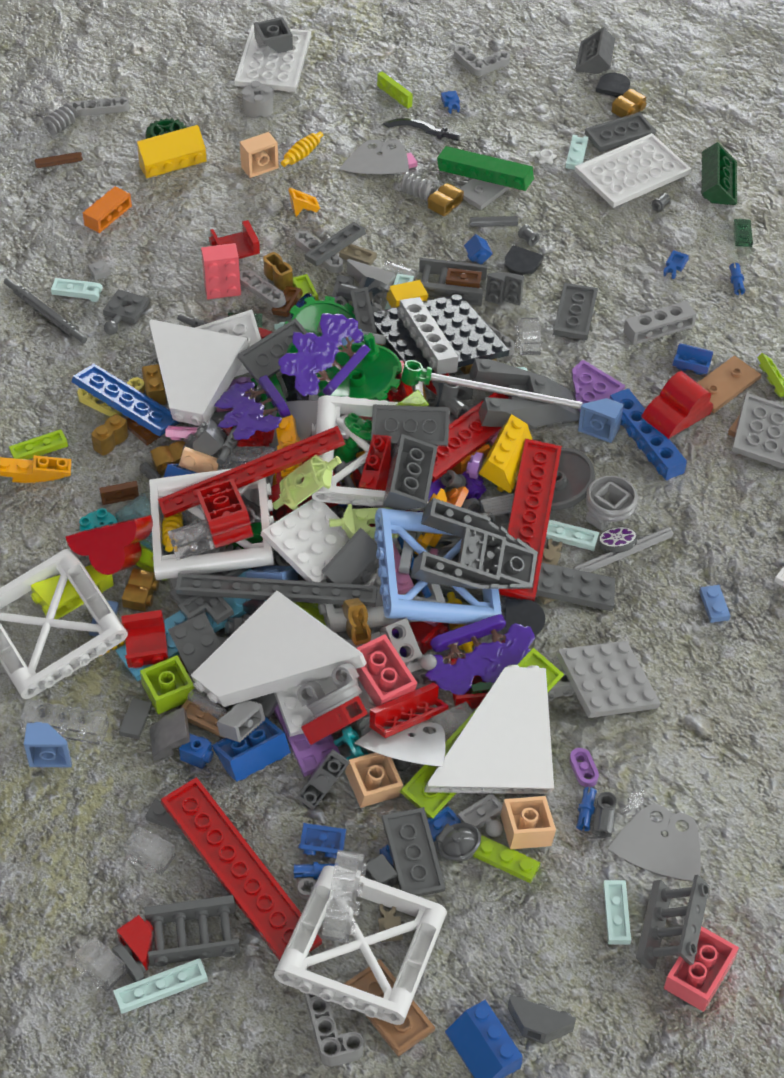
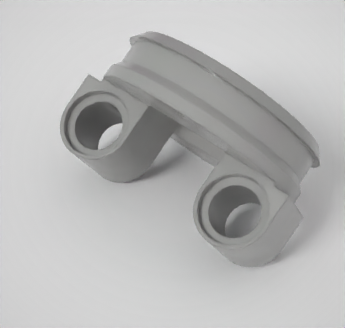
(603, 512)
(321, 703)

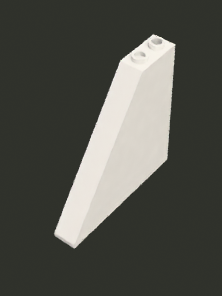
(195, 368)
(271, 653)
(504, 742)

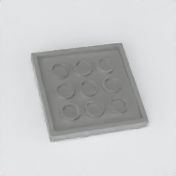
(760, 430)
(607, 679)

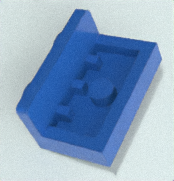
(693, 359)
(322, 839)

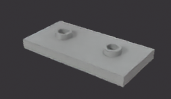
(481, 193)

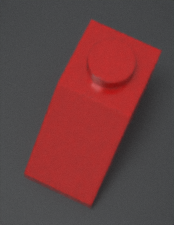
(138, 937)

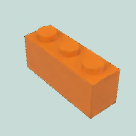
(107, 209)

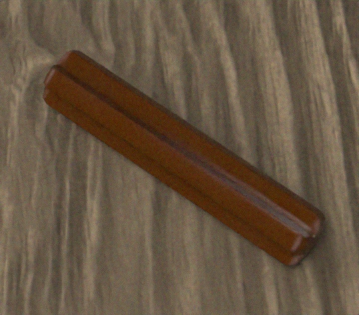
(58, 160)

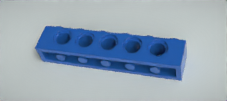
(654, 444)

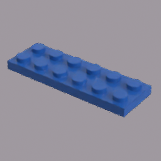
(125, 399)

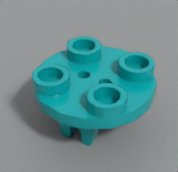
(96, 519)
(350, 737)

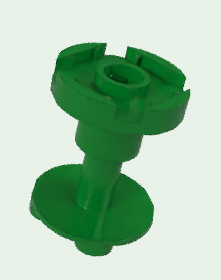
(361, 429)

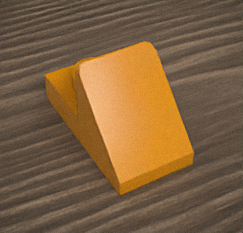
(302, 200)

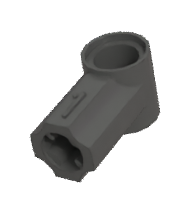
(604, 815)

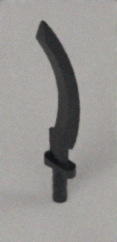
(430, 129)

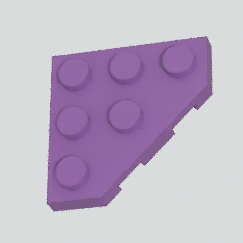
(593, 384)

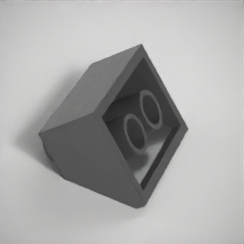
(596, 52)
(354, 561)

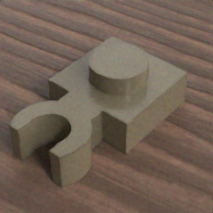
(552, 553)
(389, 921)

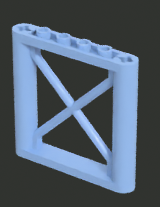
(402, 606)

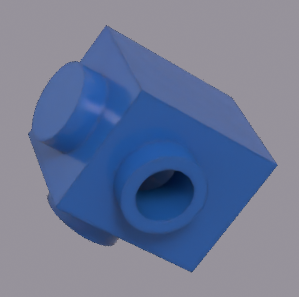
(478, 249)
(197, 751)

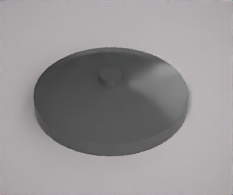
(572, 479)

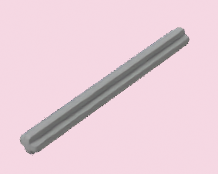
(611, 557)

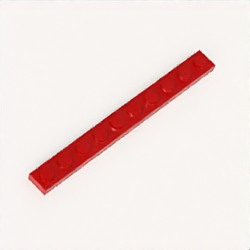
(256, 469)

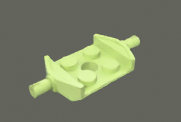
(315, 474)
(357, 518)

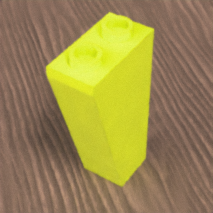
(44, 590)

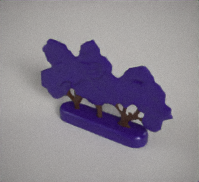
(318, 354)
(248, 413)
(487, 658)

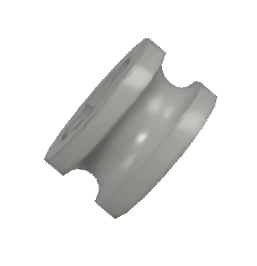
(305, 882)

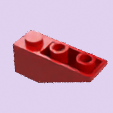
(377, 464)
(334, 720)

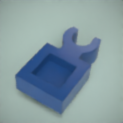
(451, 100)
(675, 262)

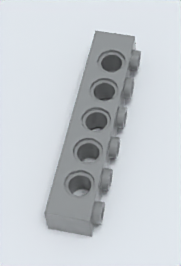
(428, 336)

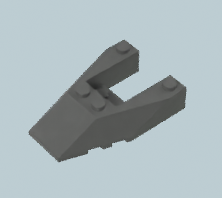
(496, 411)
(486, 556)

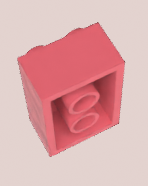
(221, 271)
(385, 673)
(701, 980)

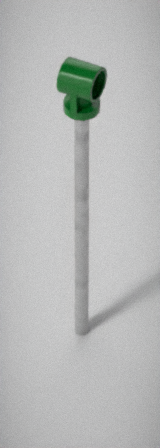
(414, 372)

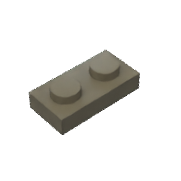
(358, 254)

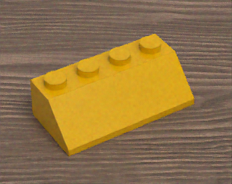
(171, 151)
(505, 455)

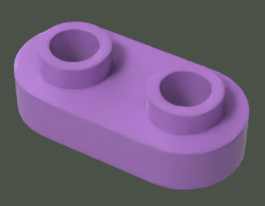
(475, 465)
(584, 769)

